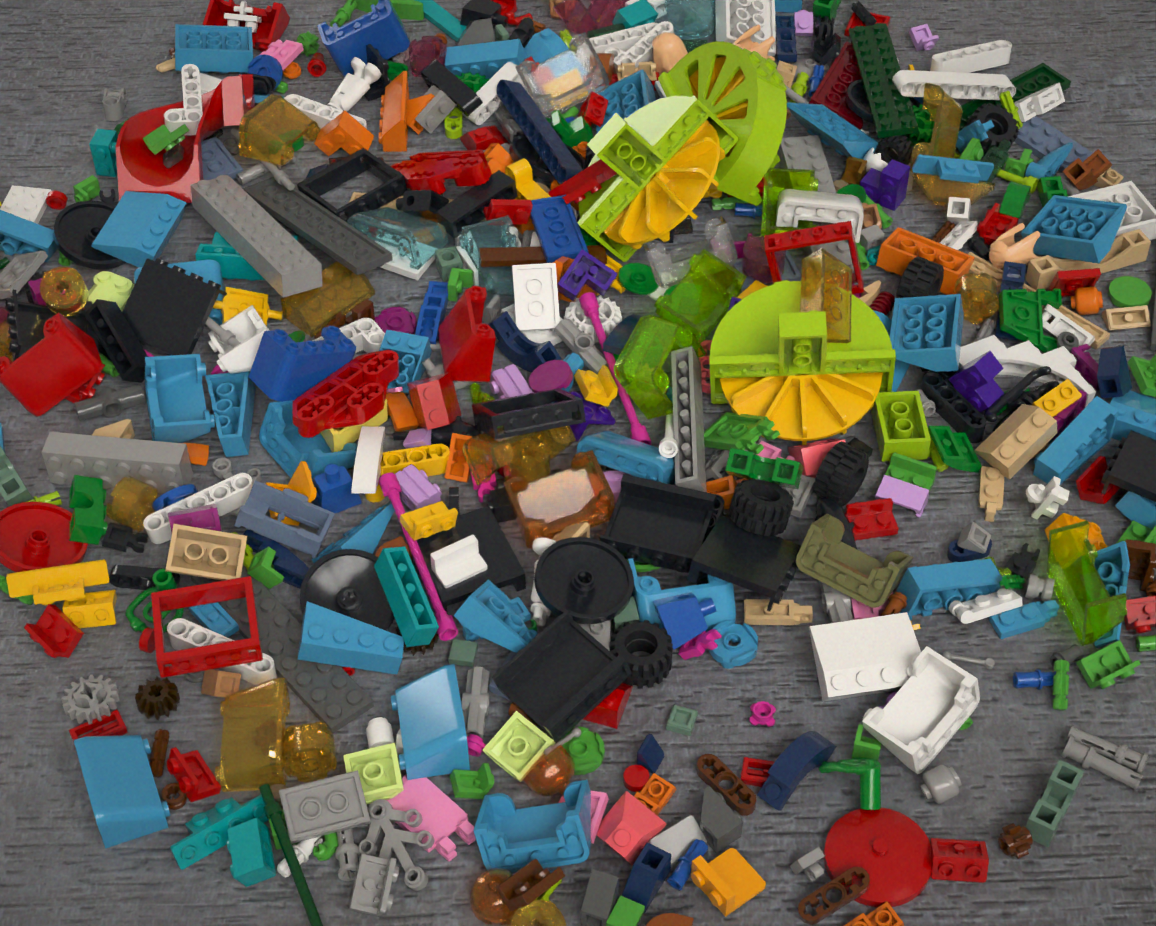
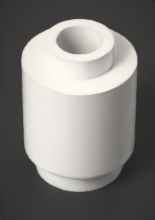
(379, 732)

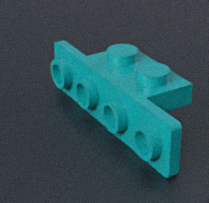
(209, 829)

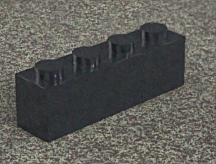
(469, 206)
(118, 340)

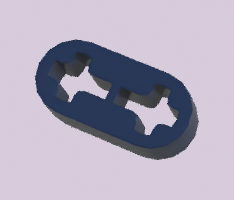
(968, 555)

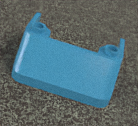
(648, 589)

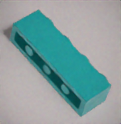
(231, 262)
(406, 596)

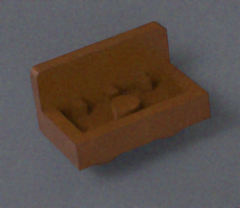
(1142, 561)

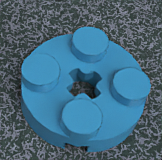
(735, 655)

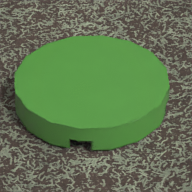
(1129, 292)
(586, 751)

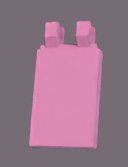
(438, 812)

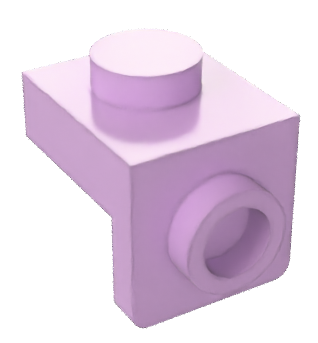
(803, 23)
(923, 37)

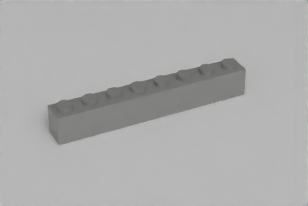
(688, 420)

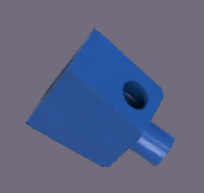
(335, 490)
(683, 616)

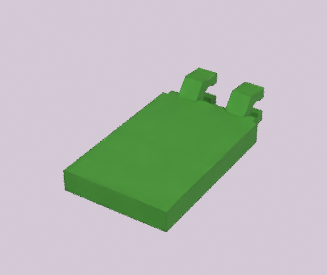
(739, 432)

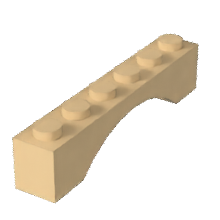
(1125, 251)

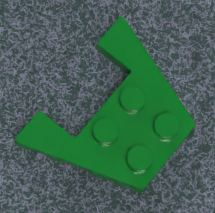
(1022, 315)

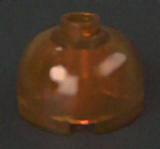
(552, 773)
(485, 898)

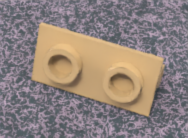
(627, 69)

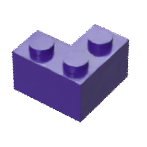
(888, 186)
(586, 271)
(976, 381)

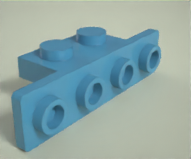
(953, 168)

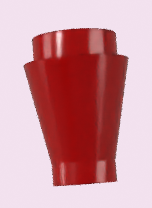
(317, 66)

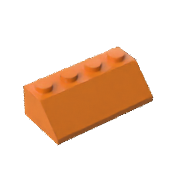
(394, 115)
(904, 246)

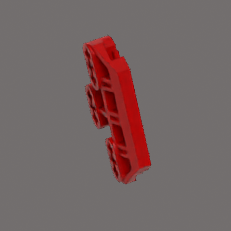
(430, 169)
(347, 395)

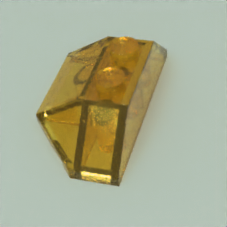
(940, 190)

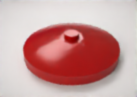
(37, 537)
(887, 847)

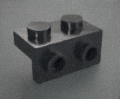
(828, 51)

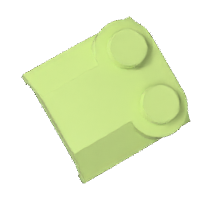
(111, 288)
(518, 746)
(378, 771)

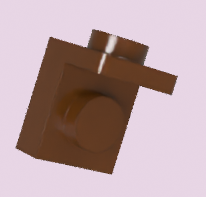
(362, 310)

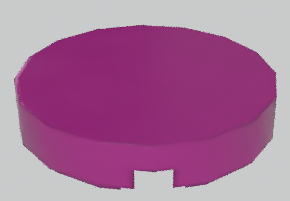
(397, 320)
(551, 376)

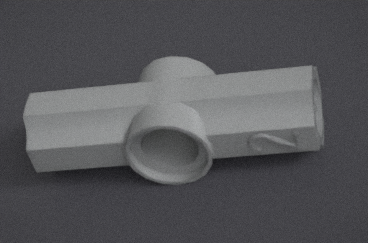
(581, 344)
(835, 604)
(476, 701)

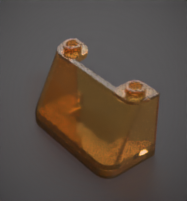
(561, 499)

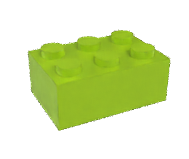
(900, 425)

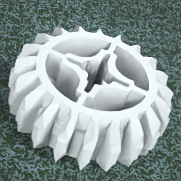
(608, 313)

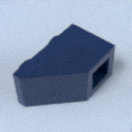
(1113, 372)
(647, 875)

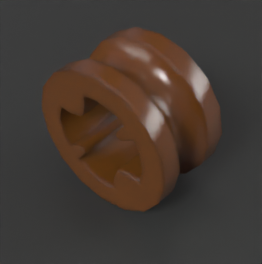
(173, 804)

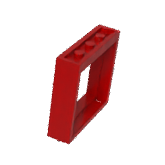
(810, 237)
(213, 655)

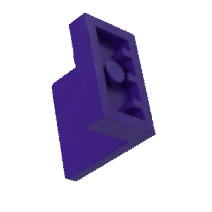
(594, 414)

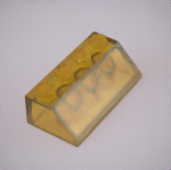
(828, 288)
(316, 307)

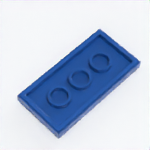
(557, 228)

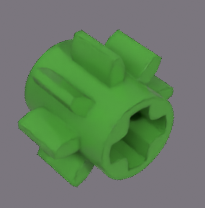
(309, 43)

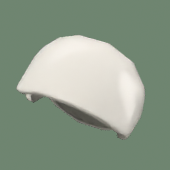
(874, 161)

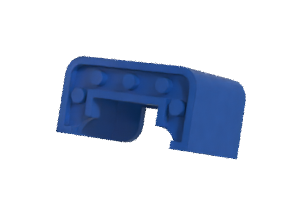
(379, 28)
(291, 368)

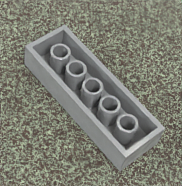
(112, 458)

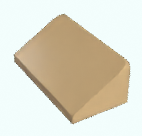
(1126, 318)

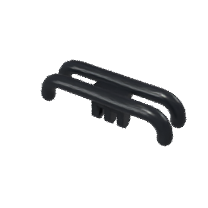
(1017, 396)

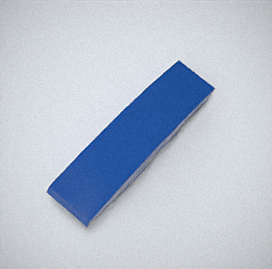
(433, 311)

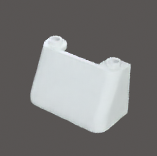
(819, 207)
(248, 329)
(924, 710)

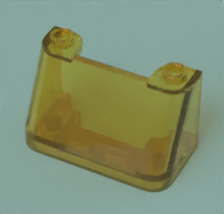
(947, 119)
(271, 130)
(487, 455)
(253, 736)

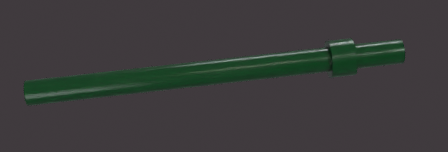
(273, 811)

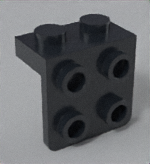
(378, 87)

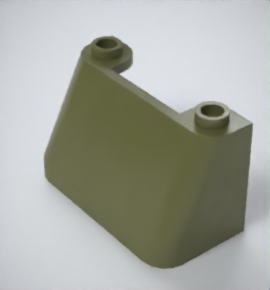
(847, 568)

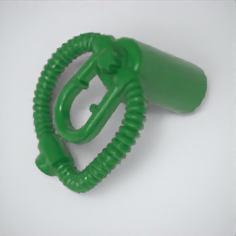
(163, 581)
(869, 778)

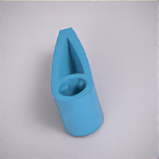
(1049, 163)

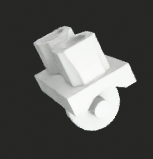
(250, 21)
(1044, 497)

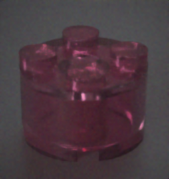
(424, 52)
(755, 260)

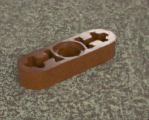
(724, 773)
(813, 900)

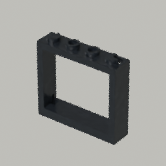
(348, 169)
(528, 413)

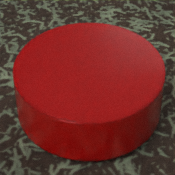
(56, 200)
(147, 640)
(635, 777)

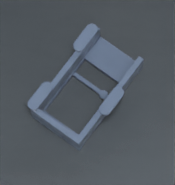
(288, 504)

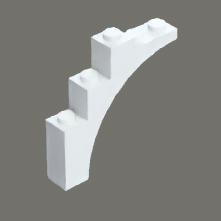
(1025, 357)

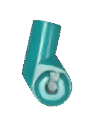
(872, 255)

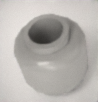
(940, 784)

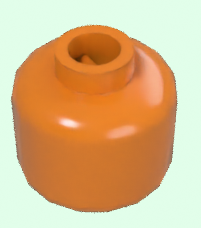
(1087, 300)

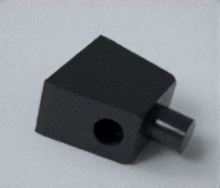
(483, 9)
(421, 203)

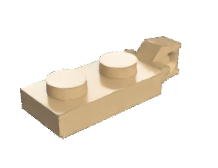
(990, 491)
(783, 614)

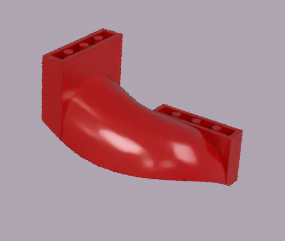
(145, 172)

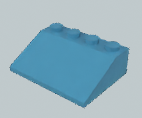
(213, 48)
(627, 96)
(832, 129)
(140, 226)
(1076, 228)
(928, 331)
(1135, 413)

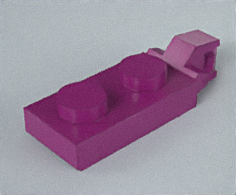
(1069, 414)

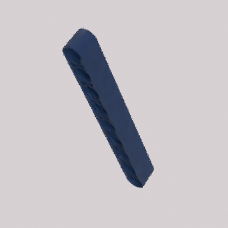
(538, 130)

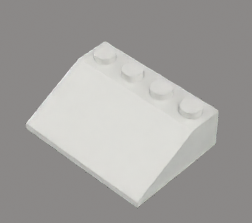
(738, 16)
(1139, 211)
(863, 655)

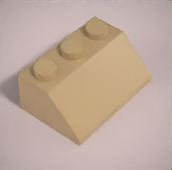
(1018, 439)
(206, 553)

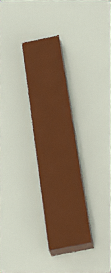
(525, 255)

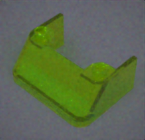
(642, 362)
(1080, 586)

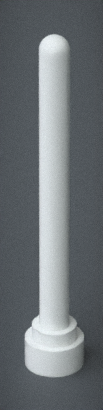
(668, 446)

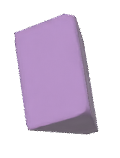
(417, 438)

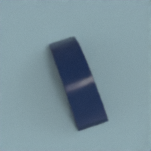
(1012, 279)

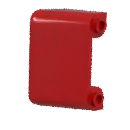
(273, 23)
(465, 341)
(51, 367)

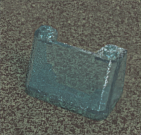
(691, 17)
(409, 233)
(490, 235)

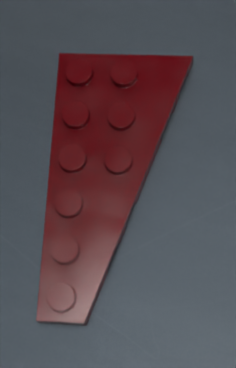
(835, 84)

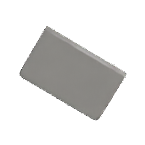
(679, 838)

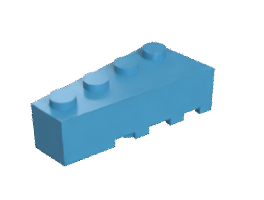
(484, 57)
(24, 236)
(233, 410)
(1078, 442)
(941, 584)
(347, 642)

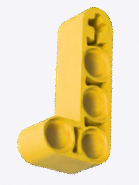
(526, 187)
(429, 458)

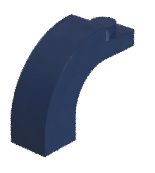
(519, 348)
(793, 765)

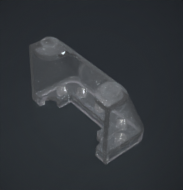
(565, 77)
(673, 265)

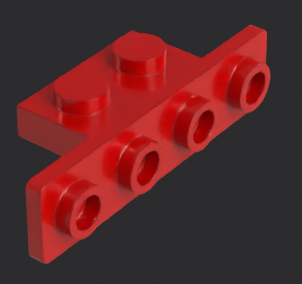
(583, 182)

